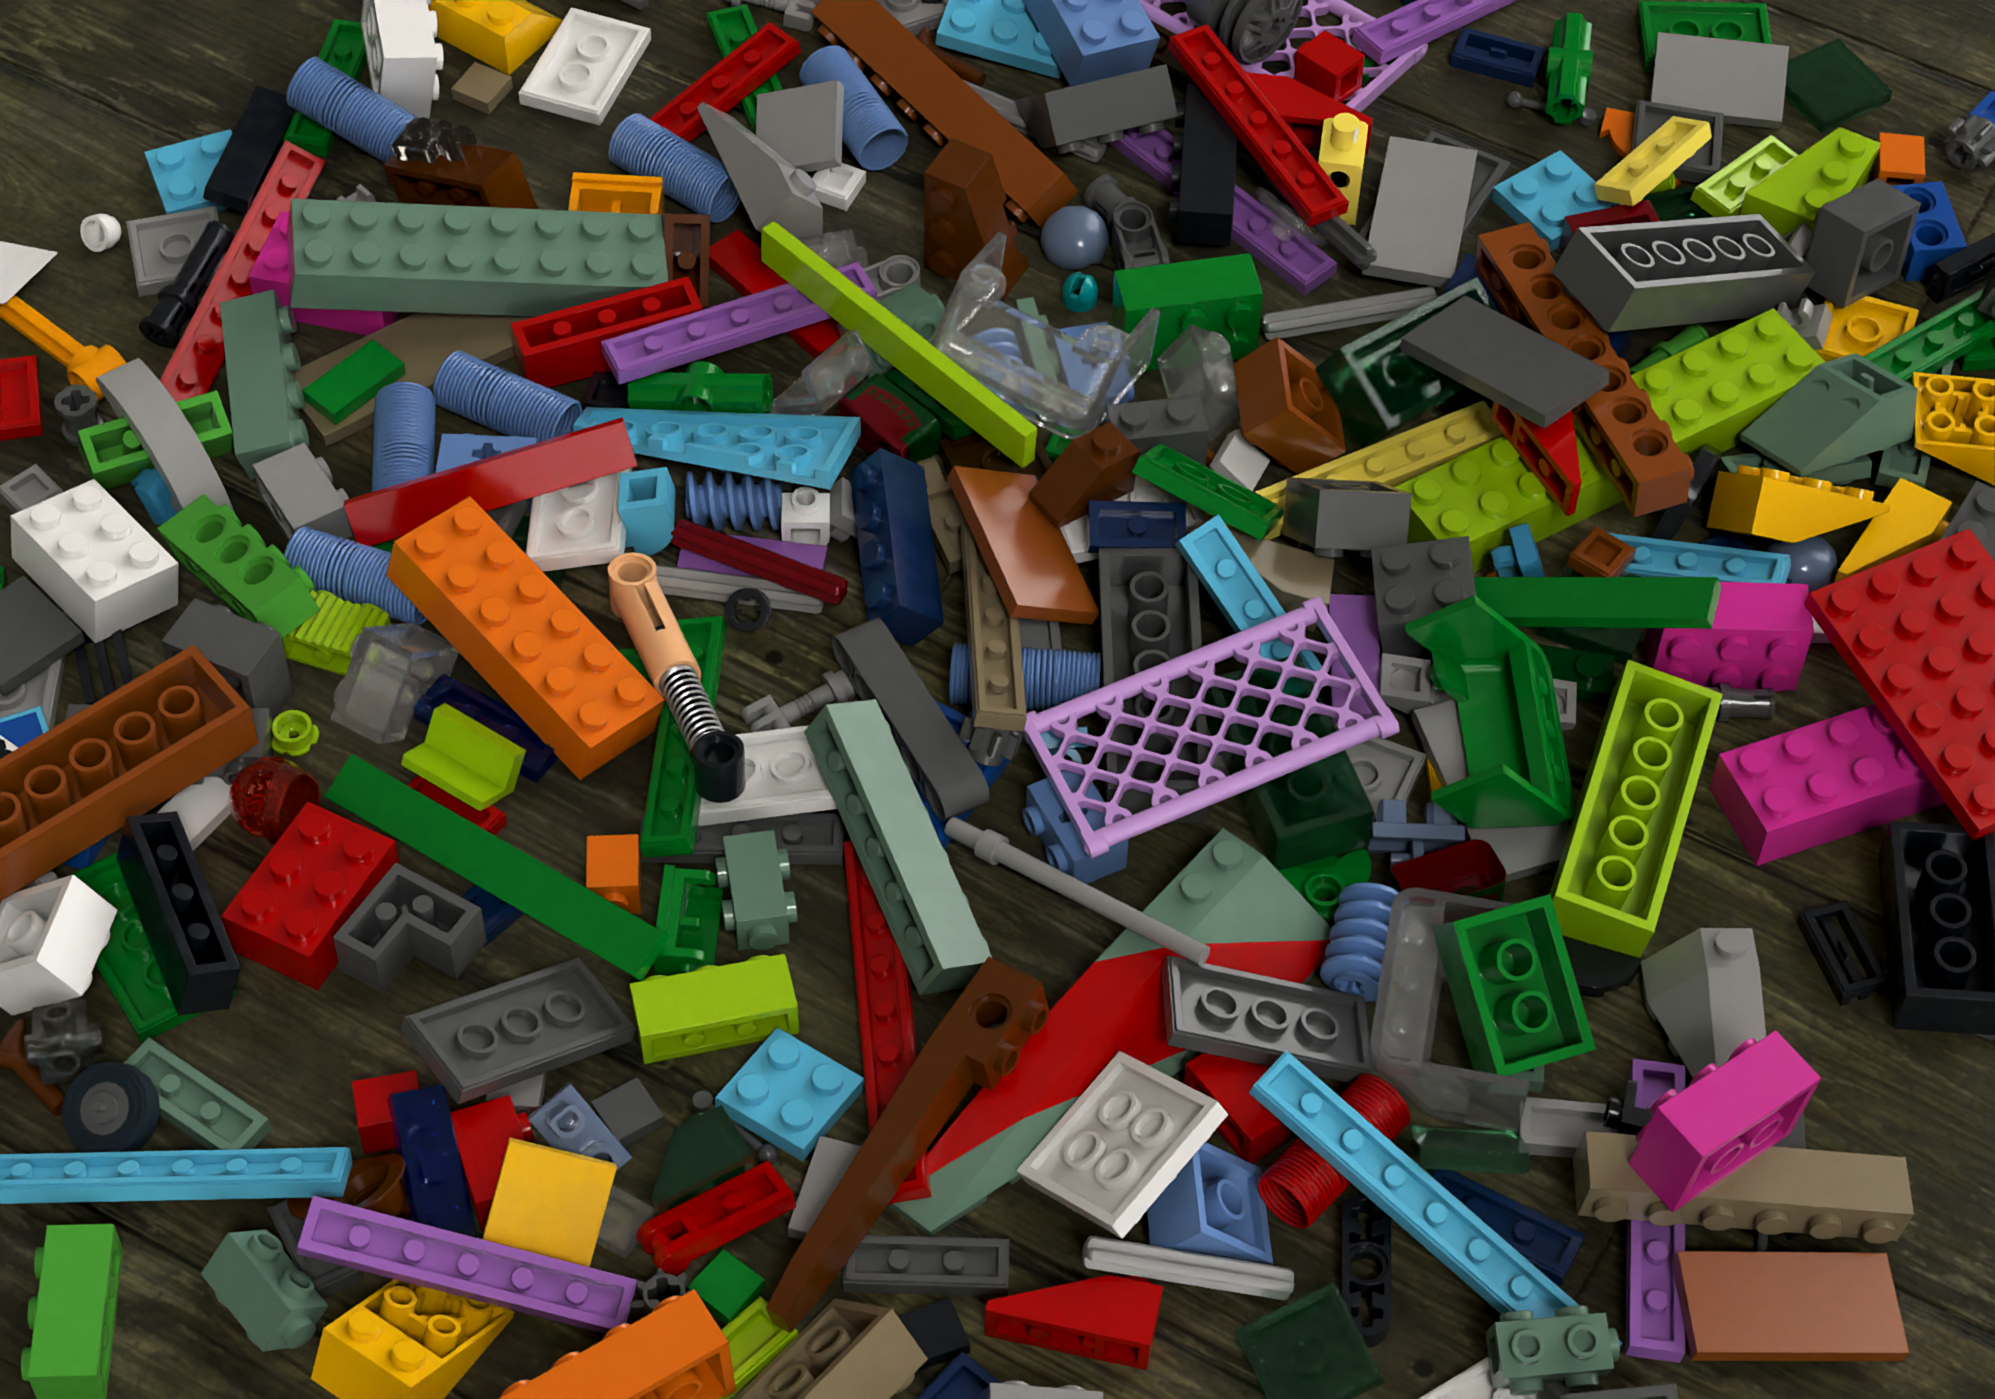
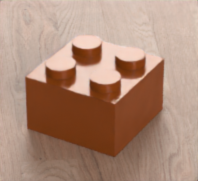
(1287, 408)

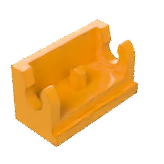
(616, 193)

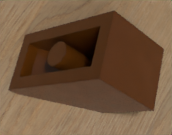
(688, 250)
(1090, 468)

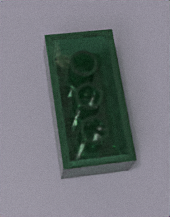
(1384, 387)
(1307, 811)

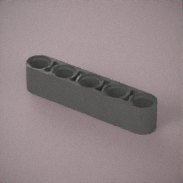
(921, 731)

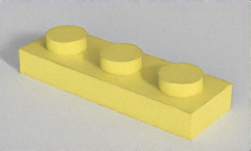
(1653, 161)

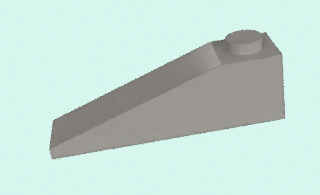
(763, 178)
(1706, 994)

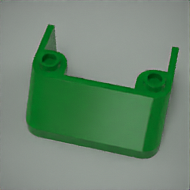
(1505, 719)

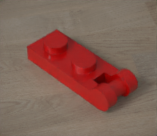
(715, 1218)

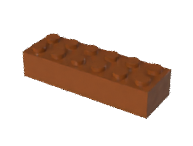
(116, 763)

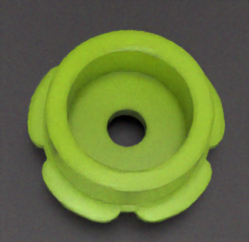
(293, 724)

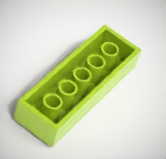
(1633, 809)

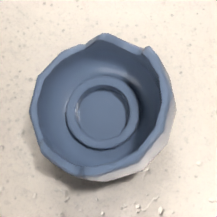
(1074, 238)
(1811, 561)

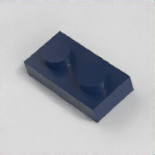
(1134, 524)

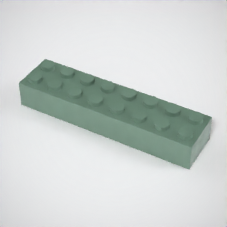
(466, 257)

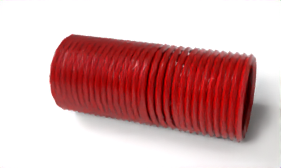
(1305, 1184)

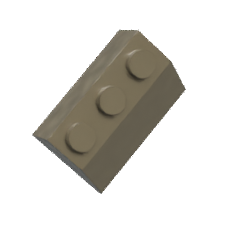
(842, 1354)

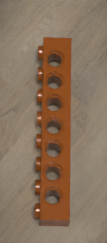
(1618, 419)

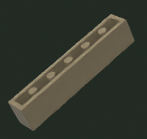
(1773, 1193)

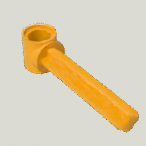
(82, 362)

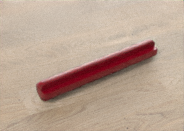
(759, 562)

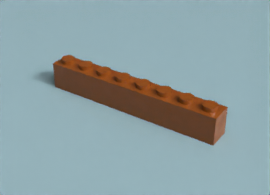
(945, 102)

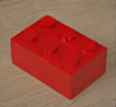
(307, 894)

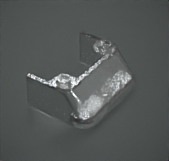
(1032, 365)
(1408, 1014)

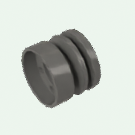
(1247, 26)

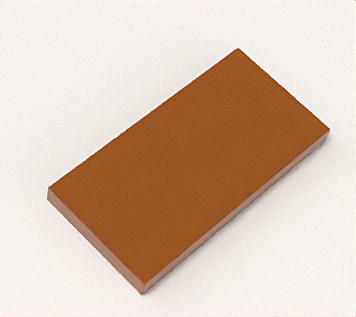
(1022, 547)
(1789, 1306)

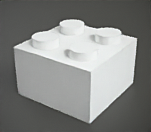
(50, 943)

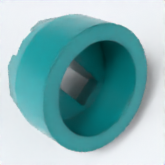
(1088, 293)

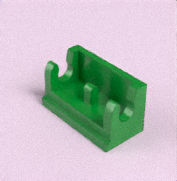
(690, 920)

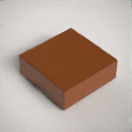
(1601, 555)

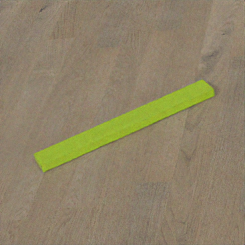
(899, 344)

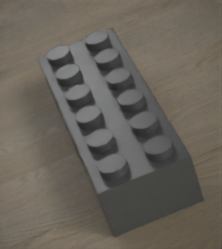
(1681, 271)
(1144, 620)

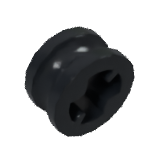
(749, 624)

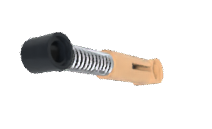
(676, 675)

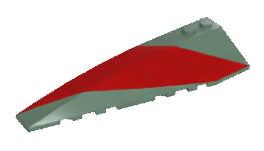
(1222, 899)

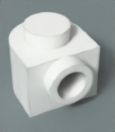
(806, 516)

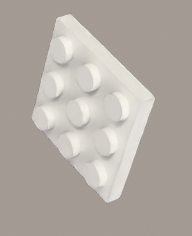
(1122, 1143)

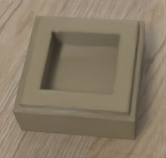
(482, 88)

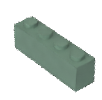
(262, 377)

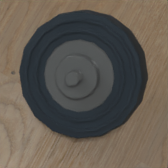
(110, 1108)

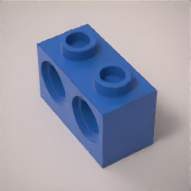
(1934, 233)

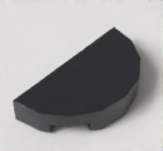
(1600, 968)

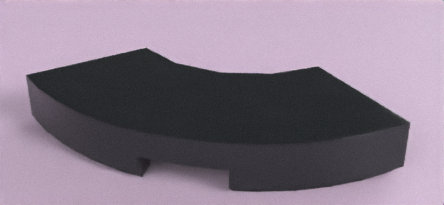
(1675, 515)

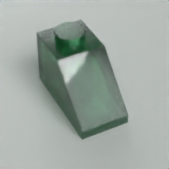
(700, 1157)

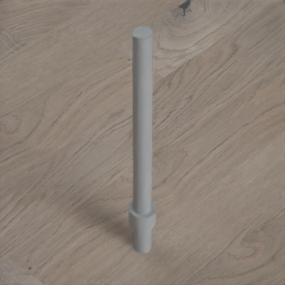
(996, 849)

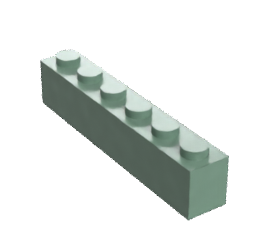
(897, 846)

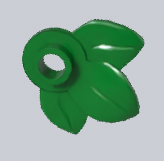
(1328, 878)

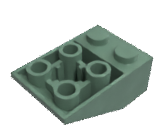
(1835, 416)

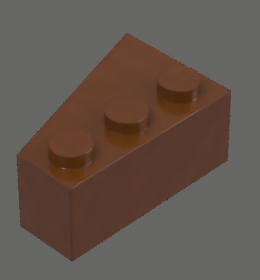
(481, 179)
(965, 213)

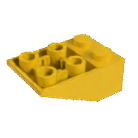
(1957, 421)
(1784, 506)
(405, 1343)

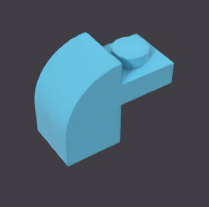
(647, 509)

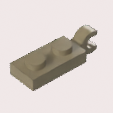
(945, 516)

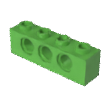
(239, 566)

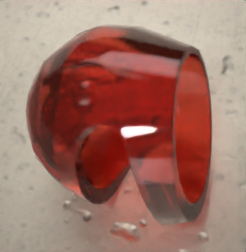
(270, 796)

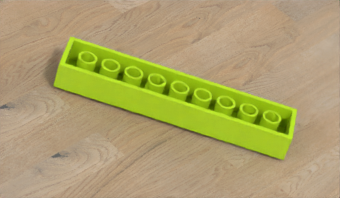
(1701, 394)

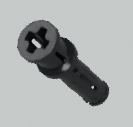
(178, 299)

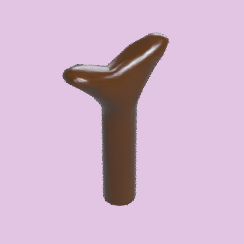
(958, 66)
(14, 1059)

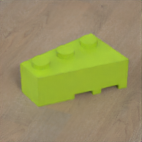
(1812, 179)

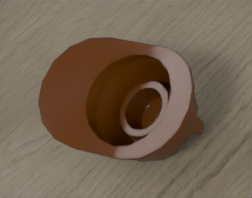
(370, 1185)

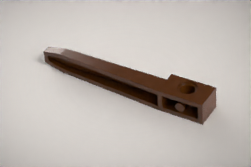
(951, 1061)

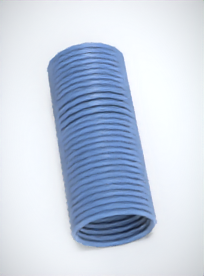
(363, 117)
(868, 123)
(687, 171)
(509, 403)
(403, 434)
(363, 574)
(1044, 683)

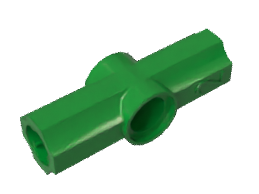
(1568, 68)
(702, 389)

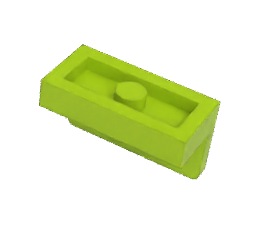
(466, 759)

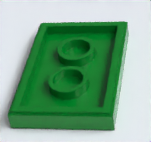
(1704, 19)
(1209, 490)

